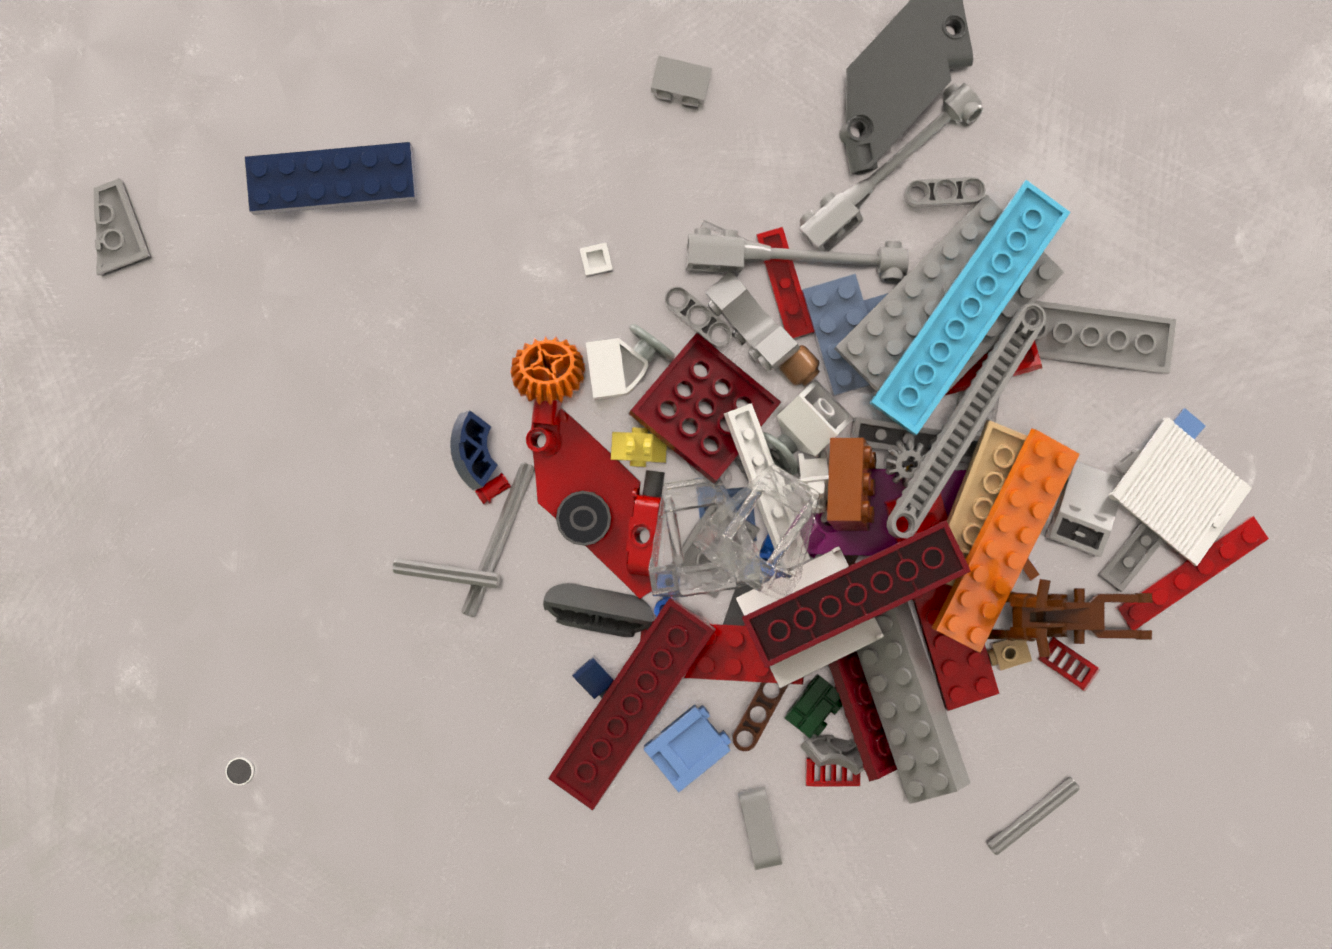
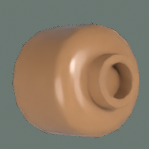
(800, 367)

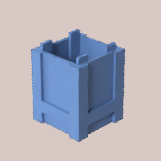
(687, 747)

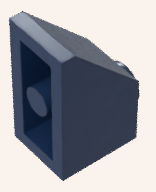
(594, 677)

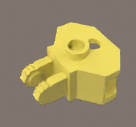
(637, 447)

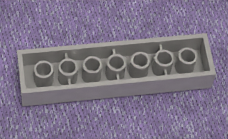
(912, 709)

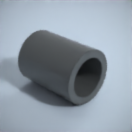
(653, 483)

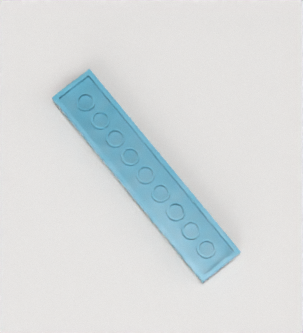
(969, 308)

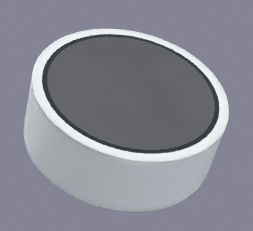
(239, 771)

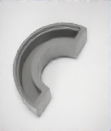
(751, 324)

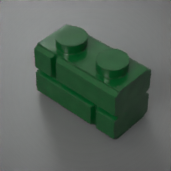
(814, 706)

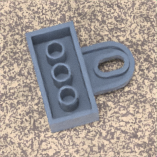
(834, 312)

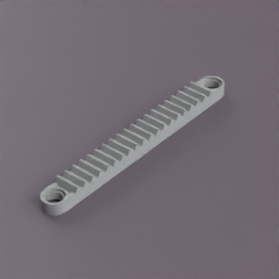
(966, 420)

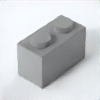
(680, 81)

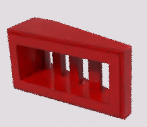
(1089, 677)
(811, 781)

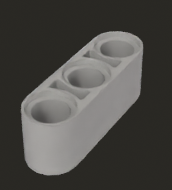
(957, 188)
(692, 304)
(760, 828)

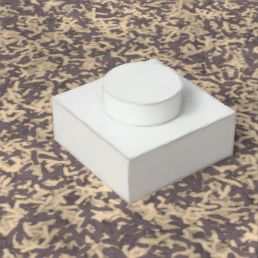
(596, 259)

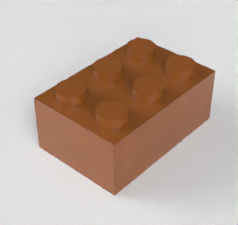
(850, 484)

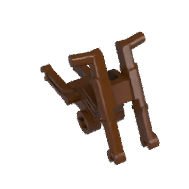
(1052, 616)

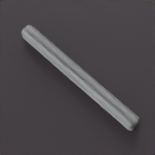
(499, 535)

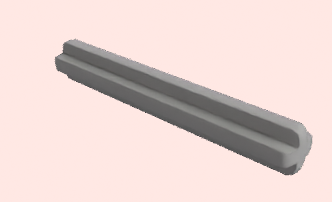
(446, 573)
(1033, 816)

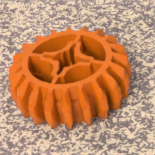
(536, 381)

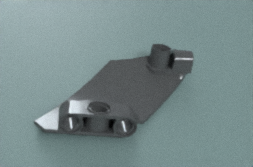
(901, 76)

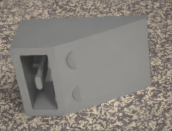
(1085, 510)

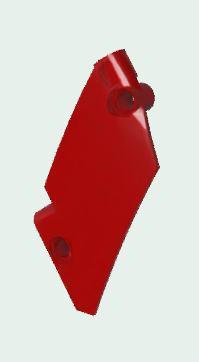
(579, 462)

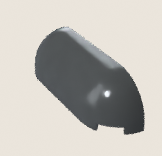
(598, 609)

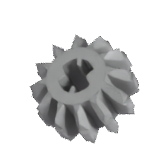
(902, 455)

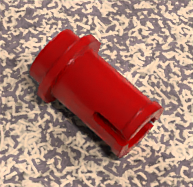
(492, 488)

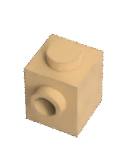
(1008, 653)

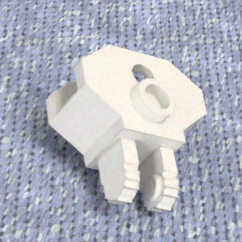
(815, 474)

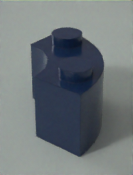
(470, 450)

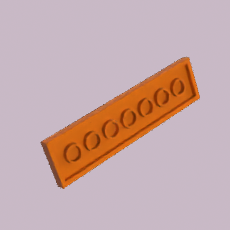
(1006, 540)

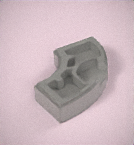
(833, 750)

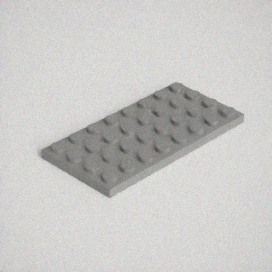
(895, 321)

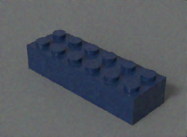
(331, 178)

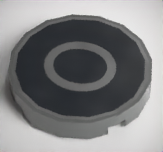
(583, 518)

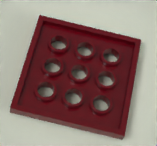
(669, 428)

